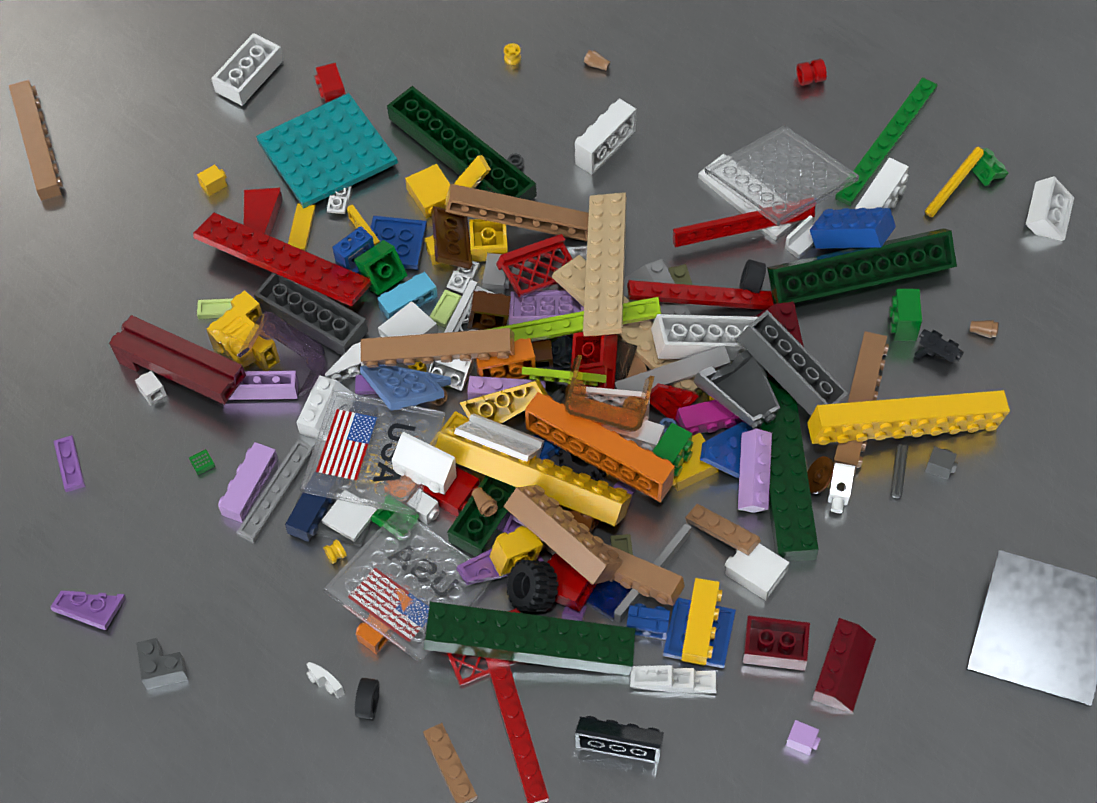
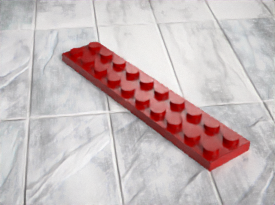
(282, 259)

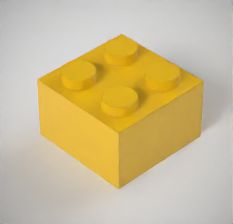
(487, 238)
(513, 547)

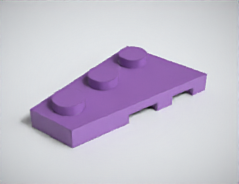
(88, 608)

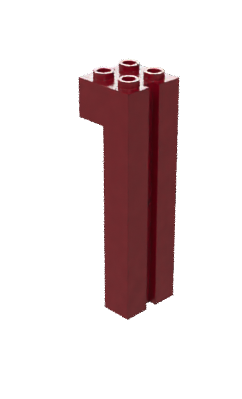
(176, 359)

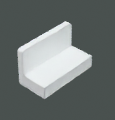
(800, 239)

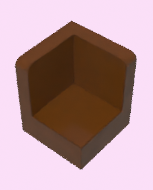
(543, 351)

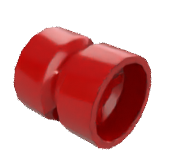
(811, 72)

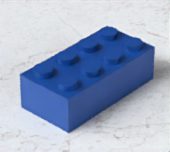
(853, 228)

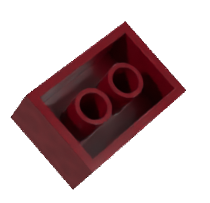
(776, 643)

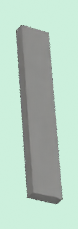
(677, 370)
(275, 491)
(661, 561)

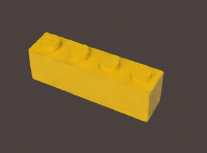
(700, 621)

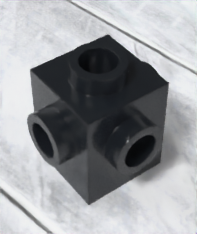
(562, 351)

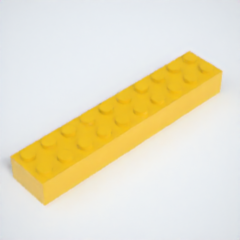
(907, 417)
(560, 483)

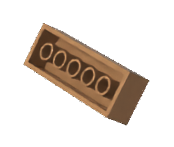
(563, 533)

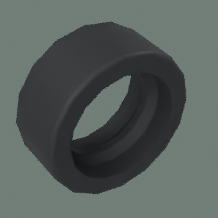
(367, 698)

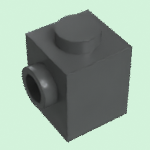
(941, 462)

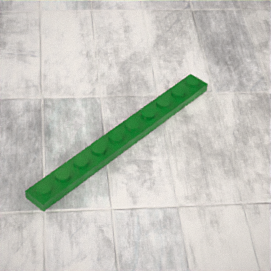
(888, 139)

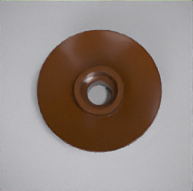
(820, 474)

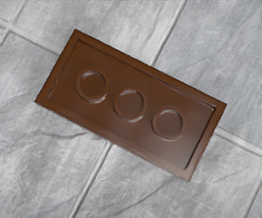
(451, 238)

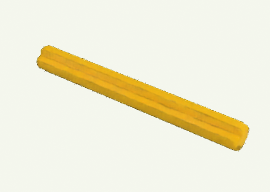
(954, 181)

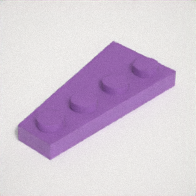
(480, 569)

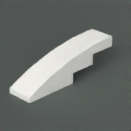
(673, 679)

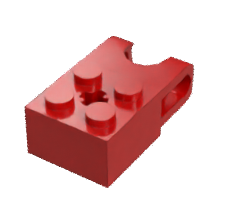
(597, 356)

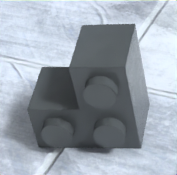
(159, 669)

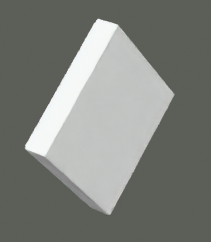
(348, 518)

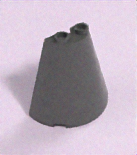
(741, 389)

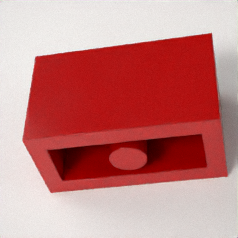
(329, 81)

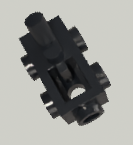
(934, 344)

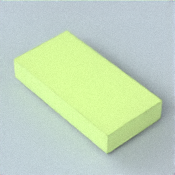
(213, 308)
(445, 308)

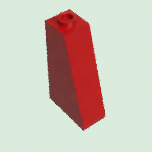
(262, 208)

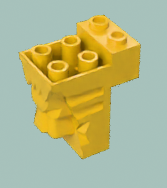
(232, 330)

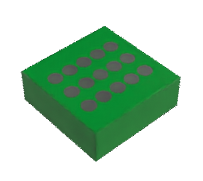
(202, 462)

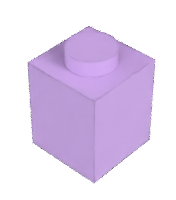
(803, 738)

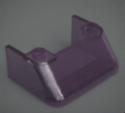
(271, 326)

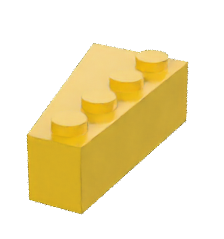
(504, 403)

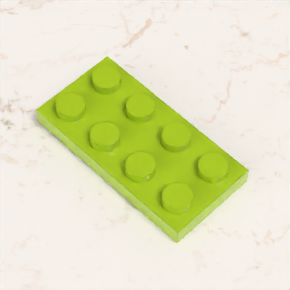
(562, 376)

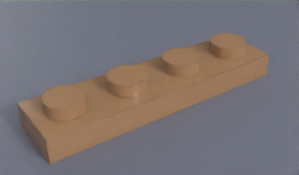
(723, 529)
(450, 764)

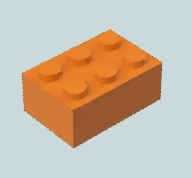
(511, 366)

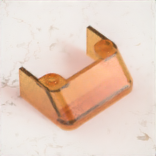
(626, 418)

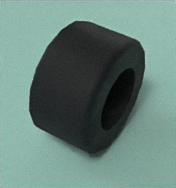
(753, 276)

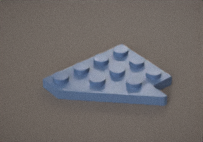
(404, 386)

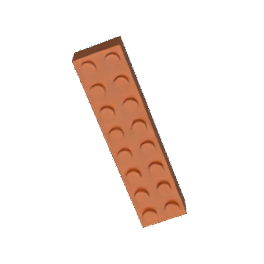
(600, 447)

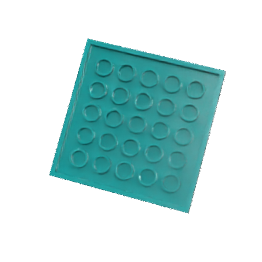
(326, 150)

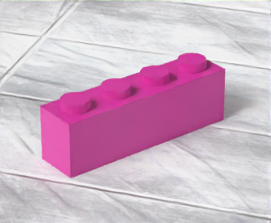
(706, 417)

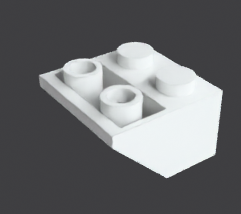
(456, 370)

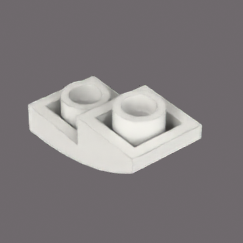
(339, 201)
(461, 277)
(323, 677)

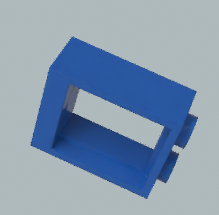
(346, 248)

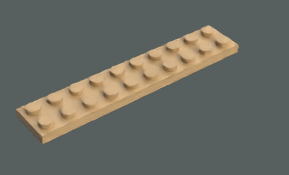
(605, 265)
(572, 279)

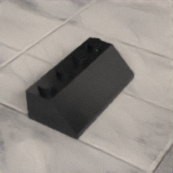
(619, 739)

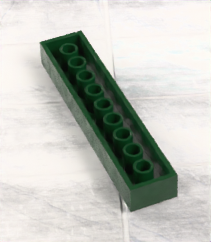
(456, 144)
(862, 267)
(789, 485)
(529, 638)

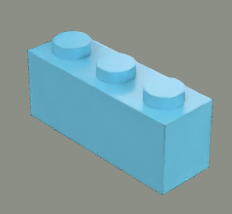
(418, 290)

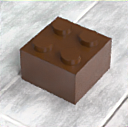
(488, 310)

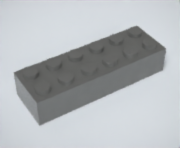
(312, 313)
(790, 363)

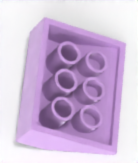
(542, 305)

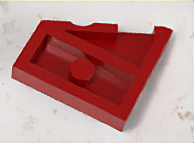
(669, 399)

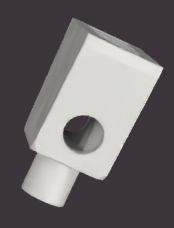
(840, 486)

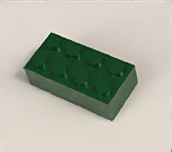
(475, 531)

